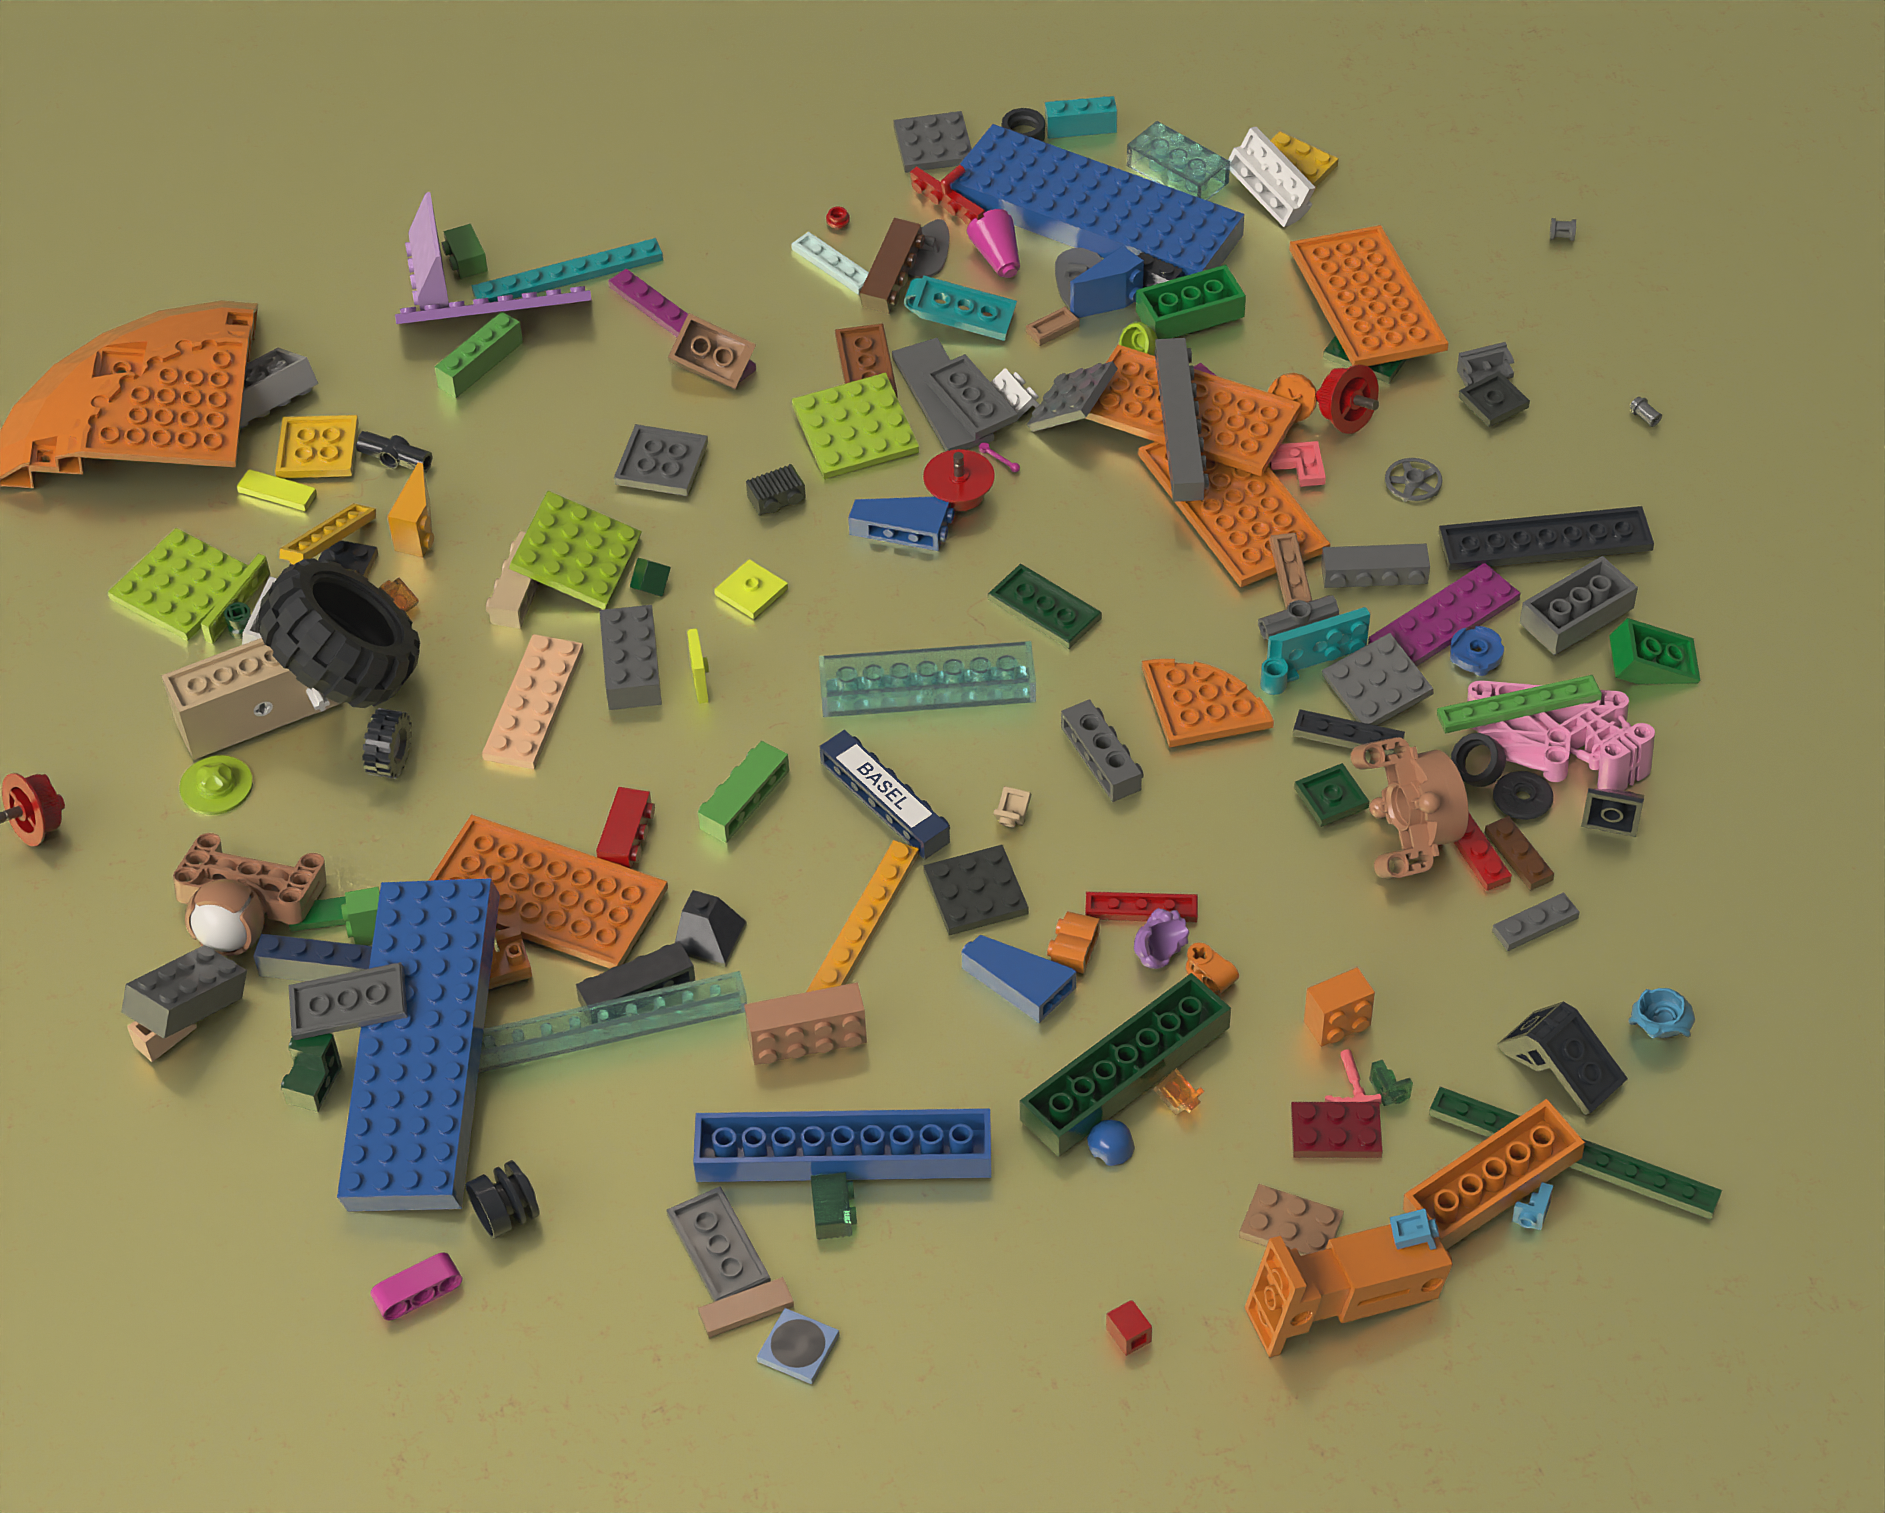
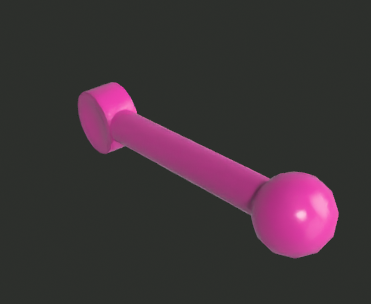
(984, 448)

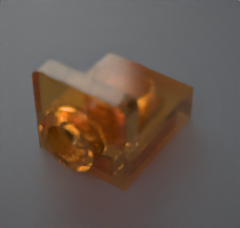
(401, 594)

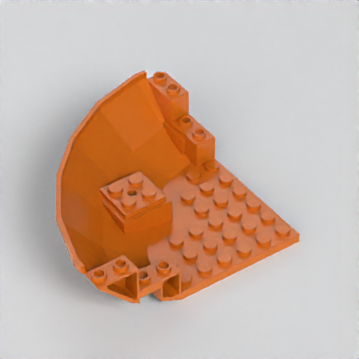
(168, 407)

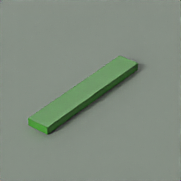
(1518, 704)

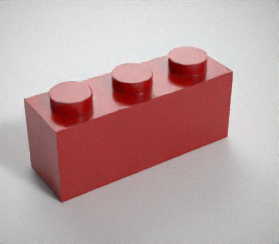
(626, 827)

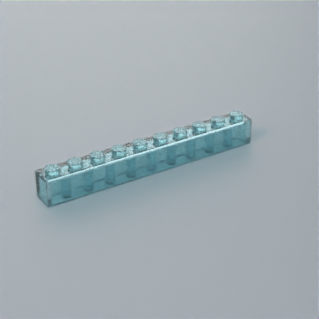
(612, 1021)

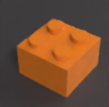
(1339, 1007)

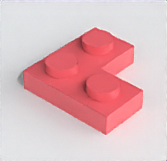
(1303, 457)

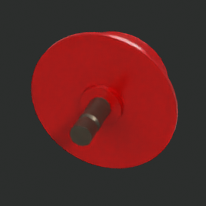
(959, 478)

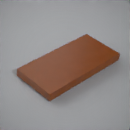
(864, 353)

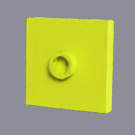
(751, 589)
(699, 665)

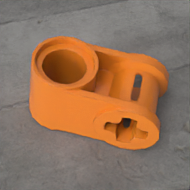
(1212, 969)

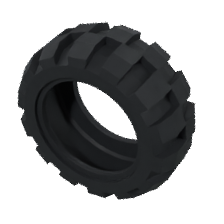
(338, 633)

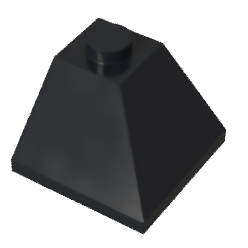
(1613, 811)
(709, 929)

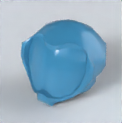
(1663, 1013)

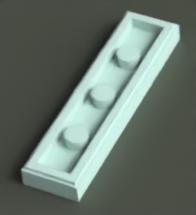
(831, 261)

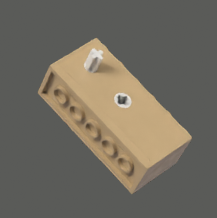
(237, 698)

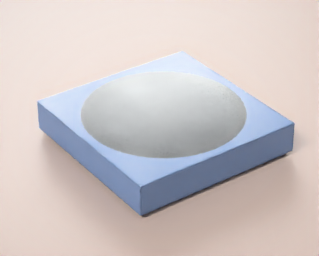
(798, 1346)

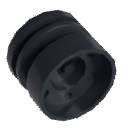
(497, 1201)

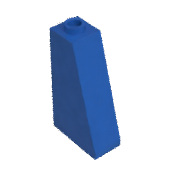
(1019, 976)

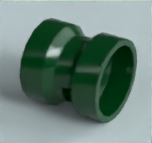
(237, 617)

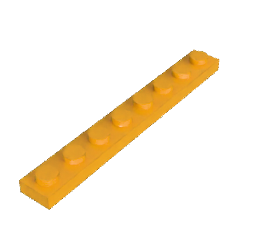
(865, 917)

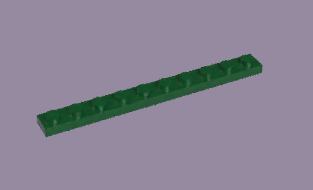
(1596, 1159)

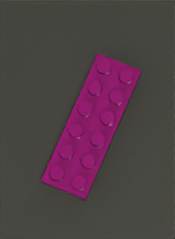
(1460, 605)

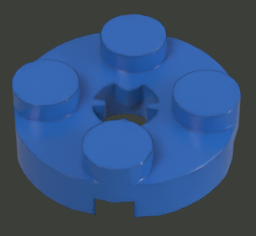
(1473, 661)

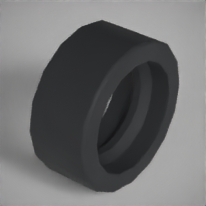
(1025, 117)
(1495, 767)

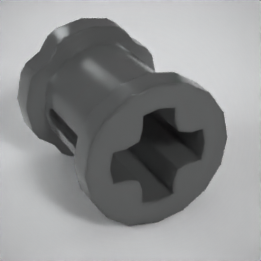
(1563, 229)

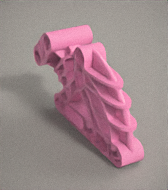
(1545, 745)

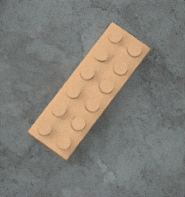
(533, 701)

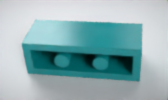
(1080, 117)

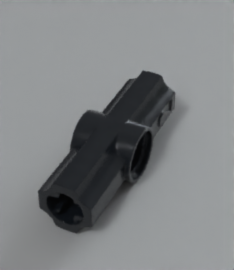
(393, 451)

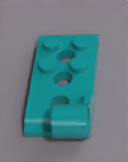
(924, 291)
(1284, 663)

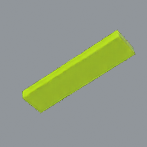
(241, 592)

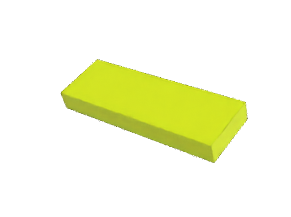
(277, 490)

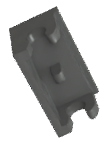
(1483, 362)

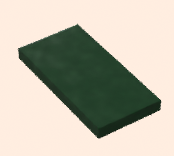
(1044, 606)

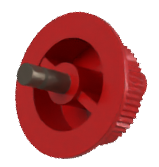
(1349, 397)
(31, 806)

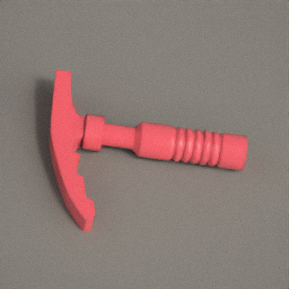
(1354, 1078)

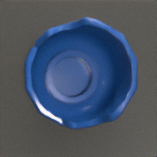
(1111, 1142)

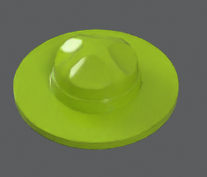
(216, 785)

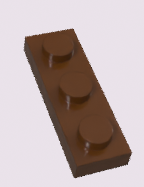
(1519, 853)

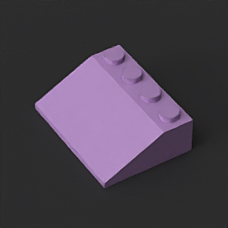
(426, 258)

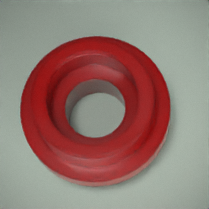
(837, 217)

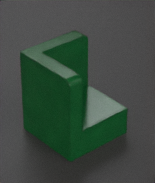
(650, 577)

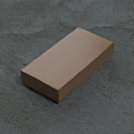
(1052, 326)

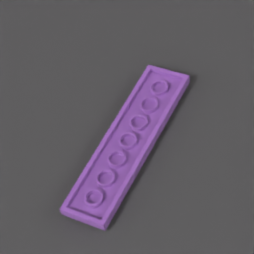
(483, 305)

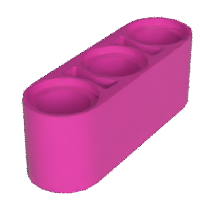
(416, 1286)

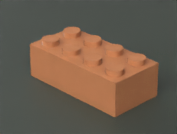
(806, 1023)

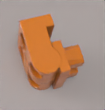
(511, 960)

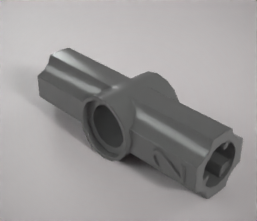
(1298, 615)

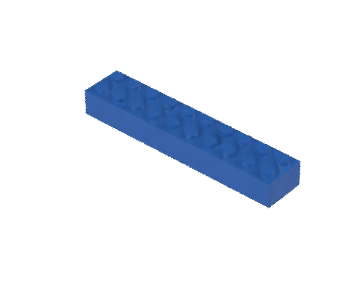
(853, 1142)

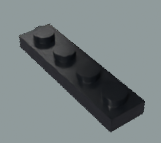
(1341, 731)

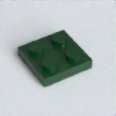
(1331, 794)

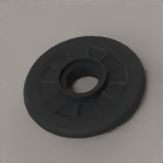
(1535, 806)

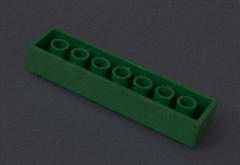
(1124, 1064)

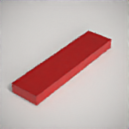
(1139, 906)

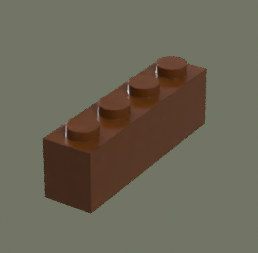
(892, 265)

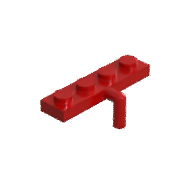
(942, 194)

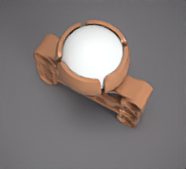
(233, 892)

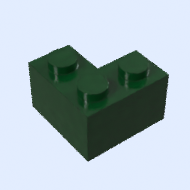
(313, 1071)

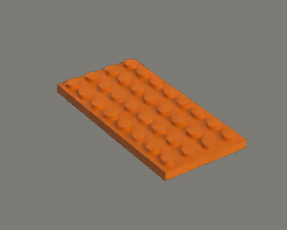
(1368, 296)
(1237, 421)
(1241, 515)
(556, 891)

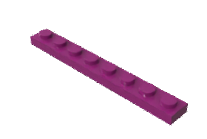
(656, 306)

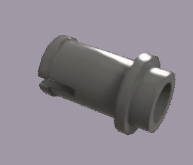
(1645, 411)

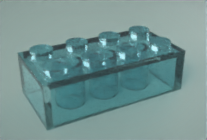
(1177, 162)

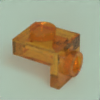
(1178, 1093)

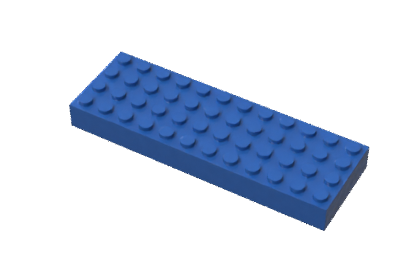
(1095, 203)
(421, 1071)

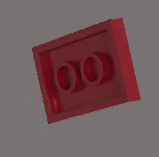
(1336, 1130)

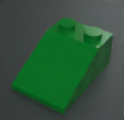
(1653, 655)

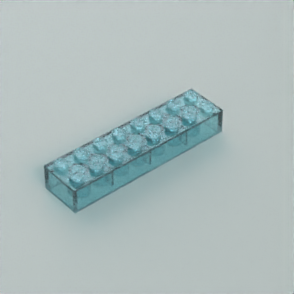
(927, 679)

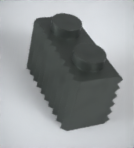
(775, 490)

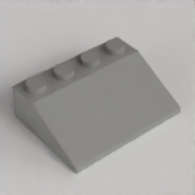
(273, 382)

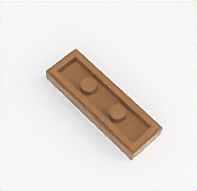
(1290, 568)
(745, 1307)

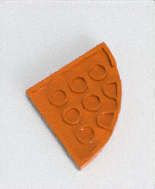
(1202, 702)

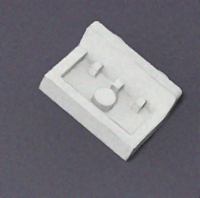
(1014, 392)

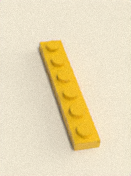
(327, 533)

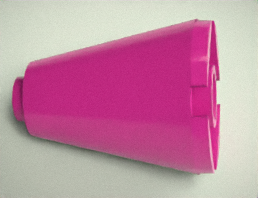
(996, 241)

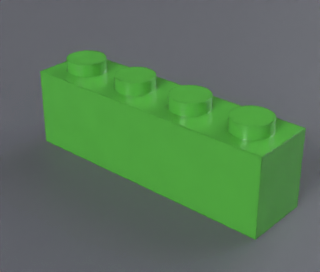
(478, 354)
(743, 791)

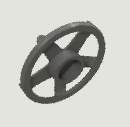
(1413, 479)

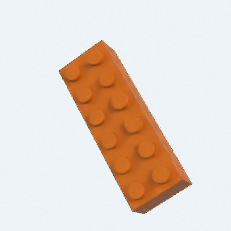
(1497, 1173)

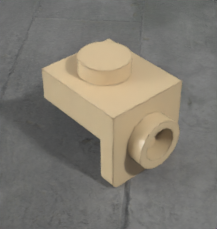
(1012, 807)

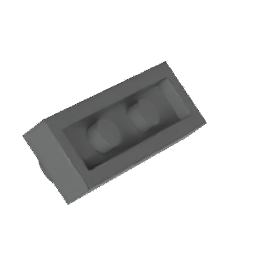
(1535, 921)

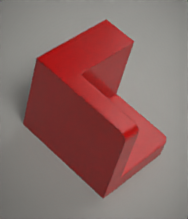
(1129, 1327)

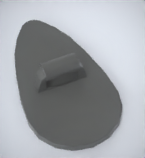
(934, 252)
(1071, 265)

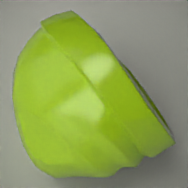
(1139, 337)

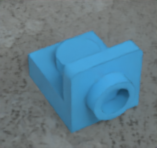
(1535, 1213)
(1414, 1229)

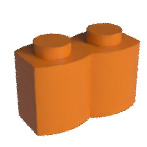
(1074, 941)

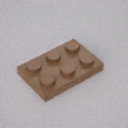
(1296, 1219)

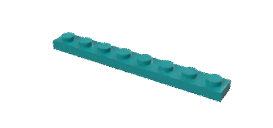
(571, 271)

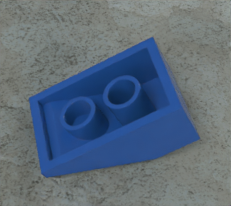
(1107, 284)

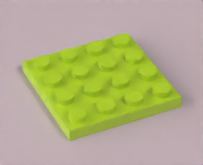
(855, 425)
(575, 550)
(178, 583)

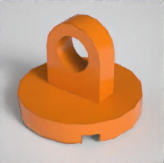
(1296, 388)

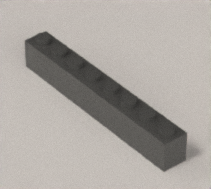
(1180, 420)

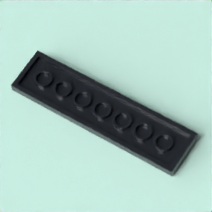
(1546, 538)

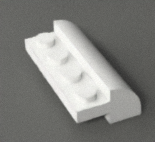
(1271, 178)

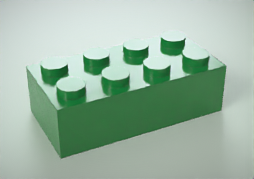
(1191, 302)

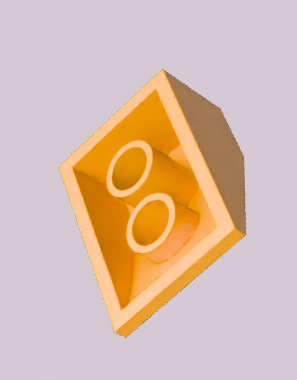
(411, 516)

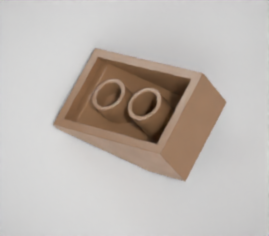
(711, 351)

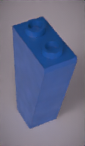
(902, 521)

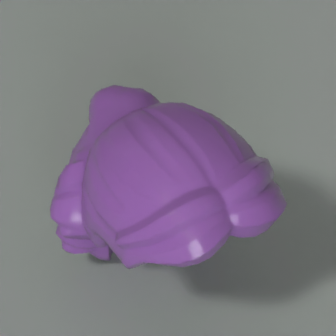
(1160, 938)

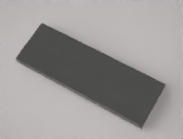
(912, 363)

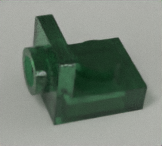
(1386, 1085)

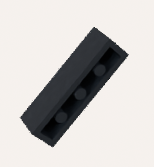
(645, 973)

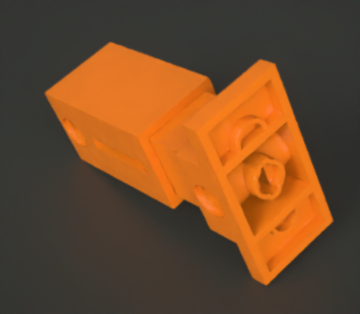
(1348, 1279)

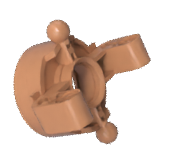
(1421, 800)

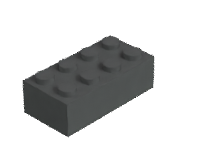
(1578, 605)
(630, 657)
(184, 991)

